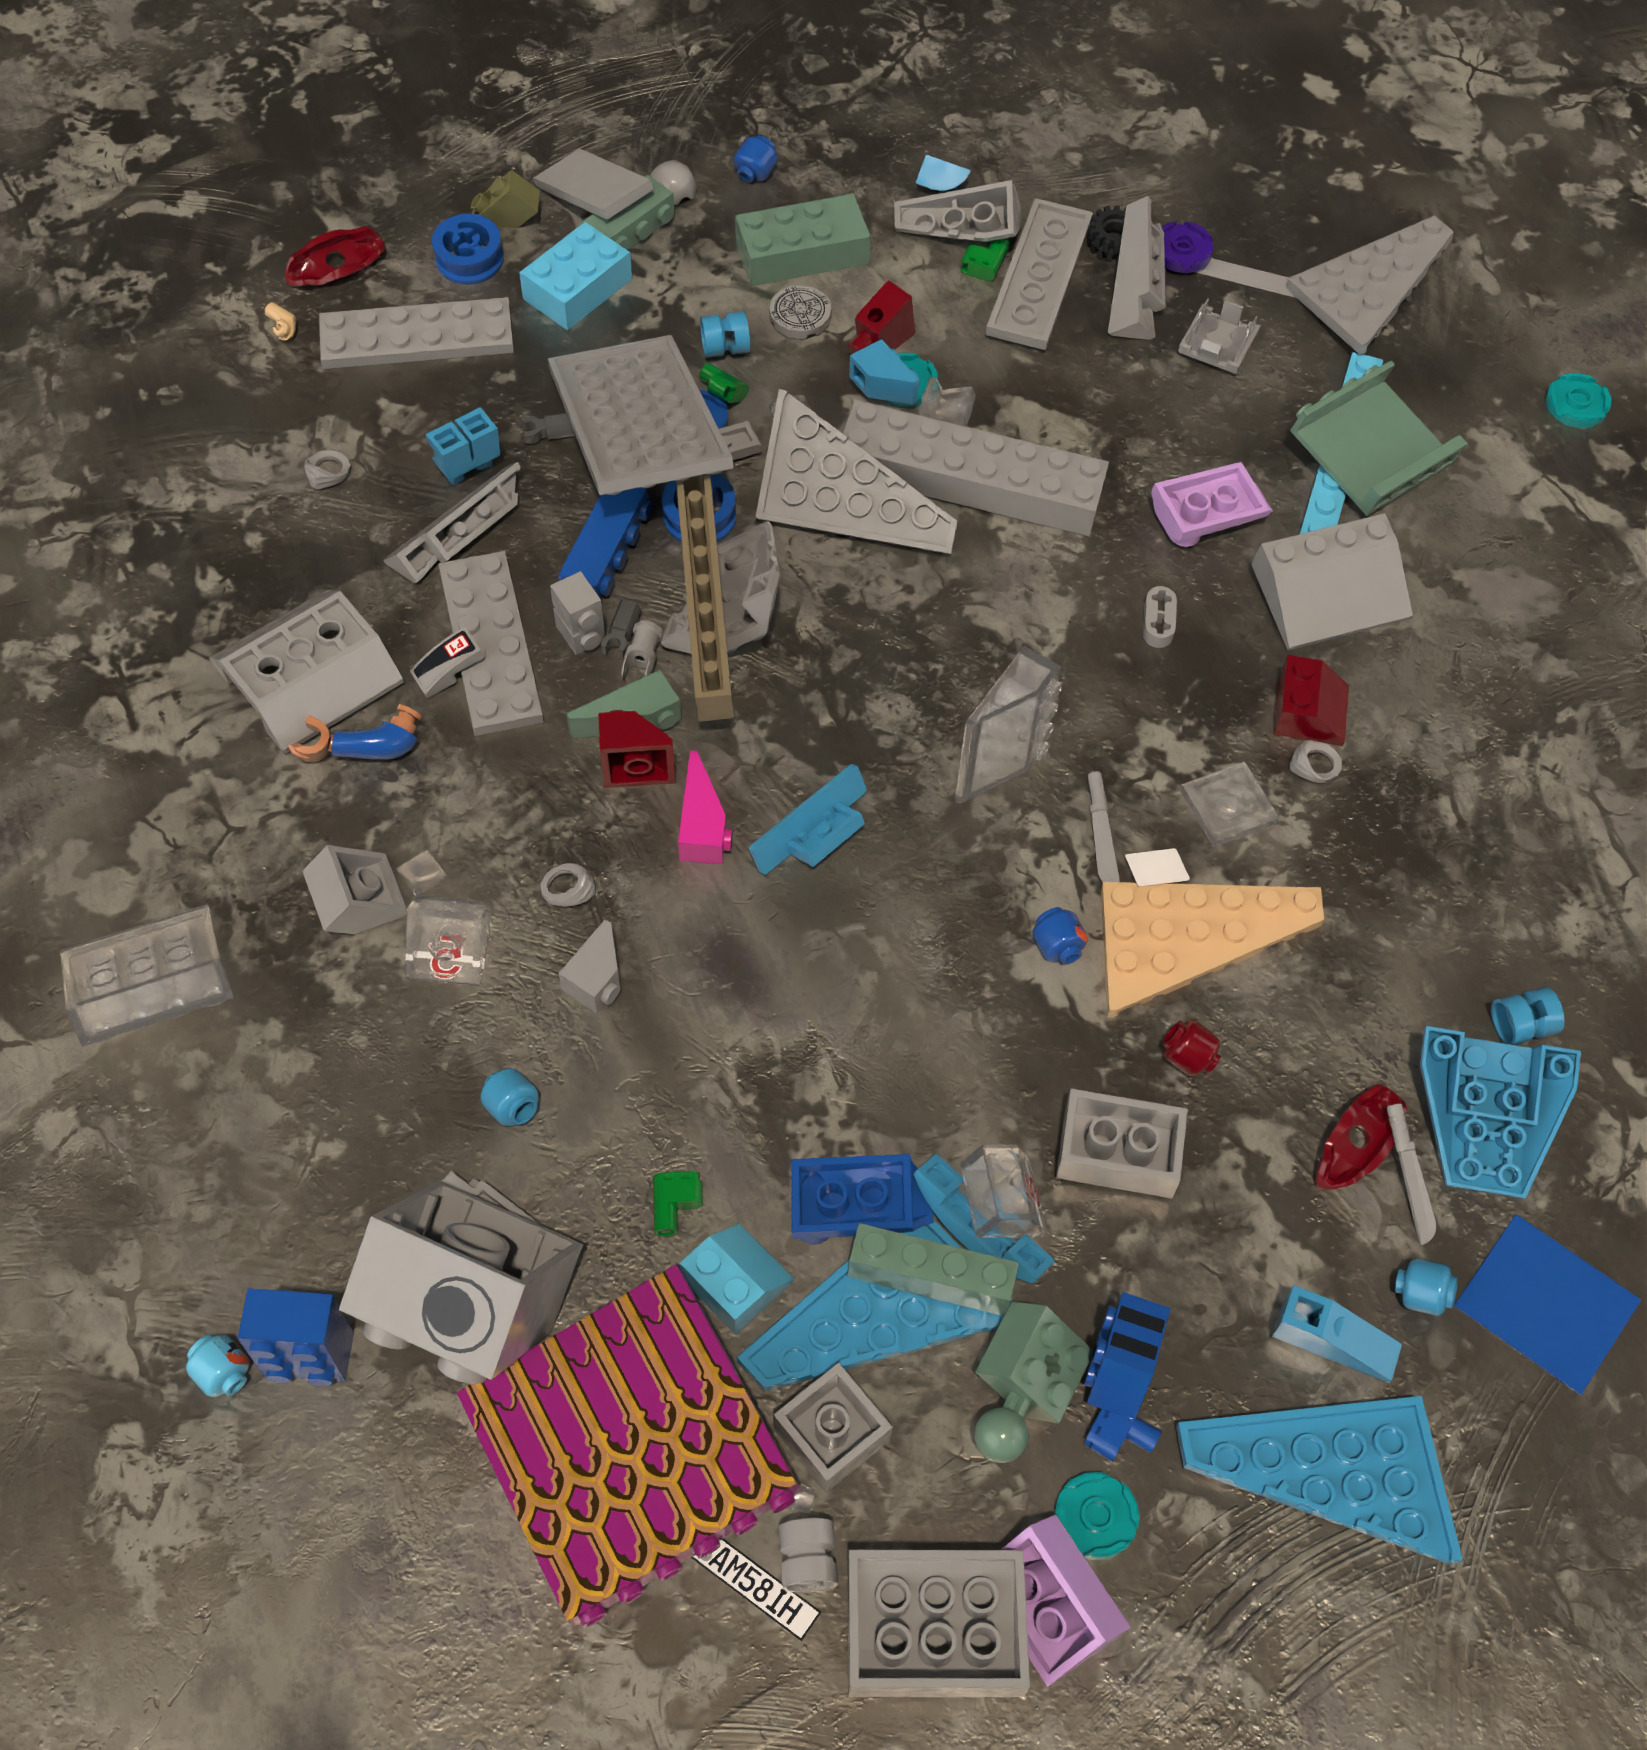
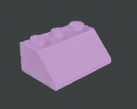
(1065, 1602)

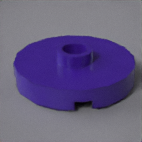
(1186, 247)

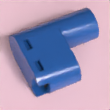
(1112, 1429)

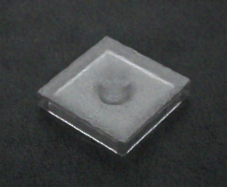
(1229, 804)

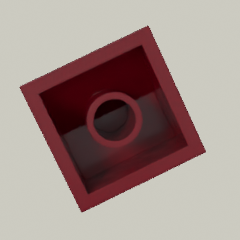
(1311, 702)
(634, 751)

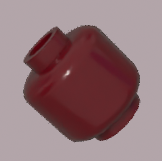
(1191, 1048)

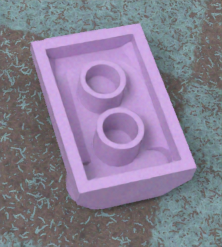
(1208, 502)

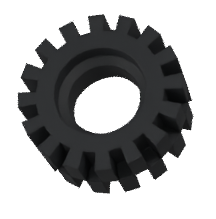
(1099, 227)

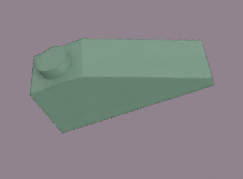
(648, 696)

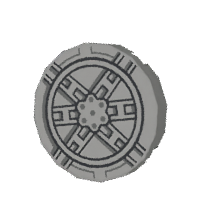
(800, 311)

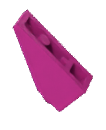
(703, 820)

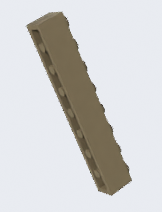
(704, 599)

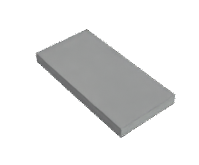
(593, 183)

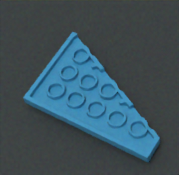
(857, 1326)
(1345, 1463)

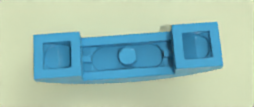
(941, 1188)

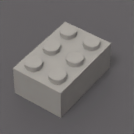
(1122, 1143)

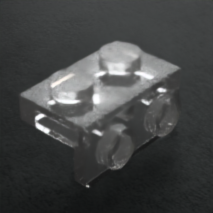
(947, 404)

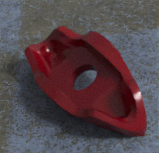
(356, 246)
(1342, 1161)

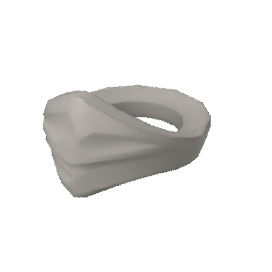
(320, 478)
(1302, 768)
(581, 893)

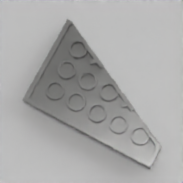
(1366, 286)
(834, 486)

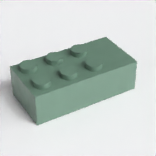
(802, 239)

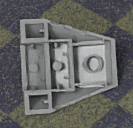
(748, 590)

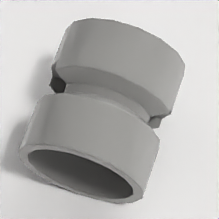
(808, 1561)

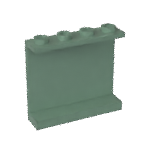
(1372, 440)

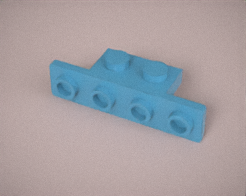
(815, 825)

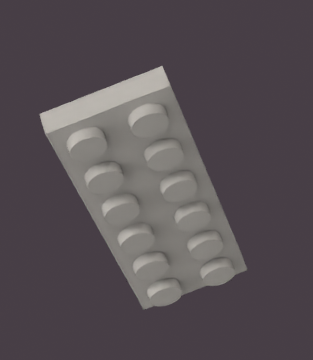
(1039, 274)
(415, 333)
(501, 684)

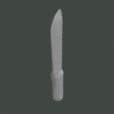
(1104, 846)
(1417, 1193)

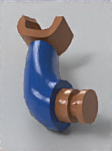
(383, 742)

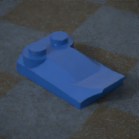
(841, 1192)

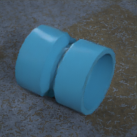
(713, 334)
(1527, 1016)

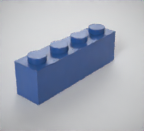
(607, 537)

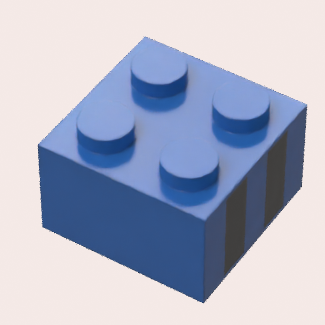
(1126, 1355)

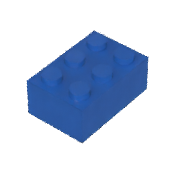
(296, 1336)

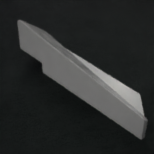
(1139, 274)
(456, 526)

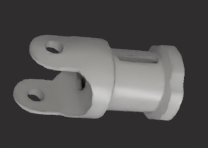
(643, 647)

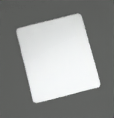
(1157, 867)

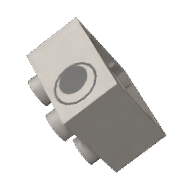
(459, 1281)

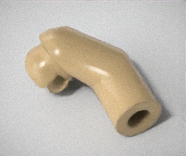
(284, 321)

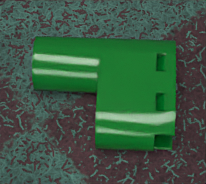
(983, 261)
(723, 384)
(671, 1193)

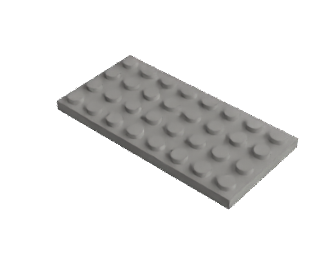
(638, 415)

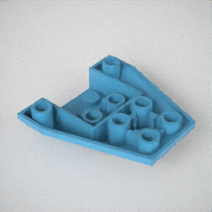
(1494, 1107)

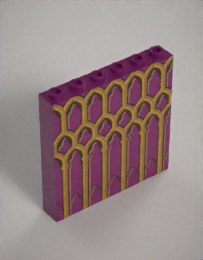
(628, 1447)

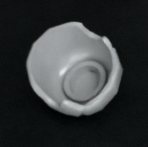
(677, 179)

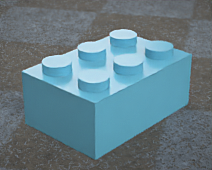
(576, 275)

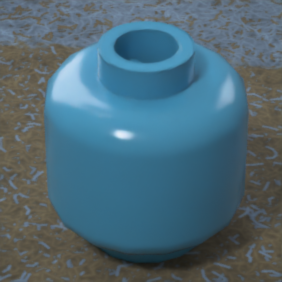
(509, 1097)
(1427, 1287)

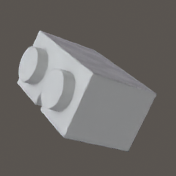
(578, 613)

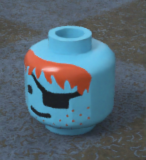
(217, 1365)

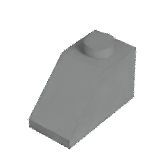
(593, 971)

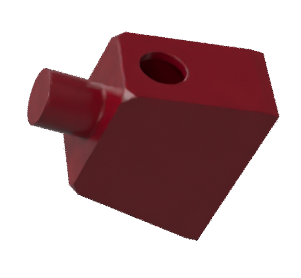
(885, 317)

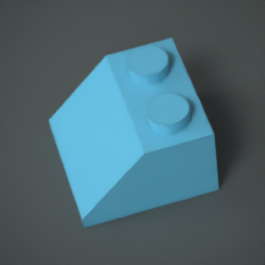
(734, 1276)

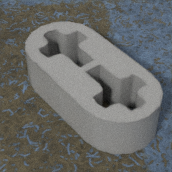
(1153, 616)

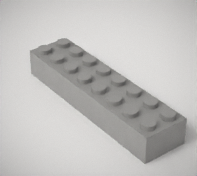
(982, 467)

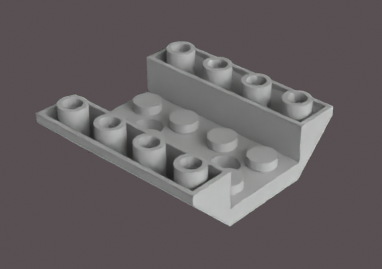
(314, 673)

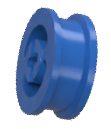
(464, 236)
(723, 496)

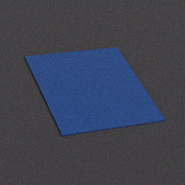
(1548, 1304)

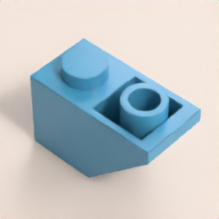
(883, 375)

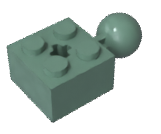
(1036, 1369)

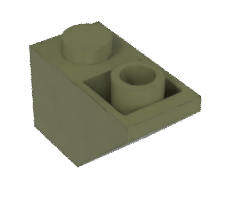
(508, 201)

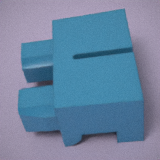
(465, 446)

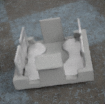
(1220, 338)

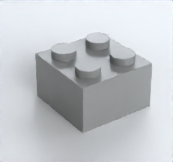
(832, 1427)

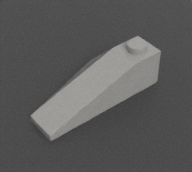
(968, 214)

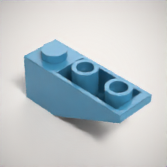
(1336, 1334)

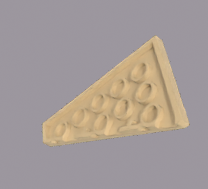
(1178, 932)

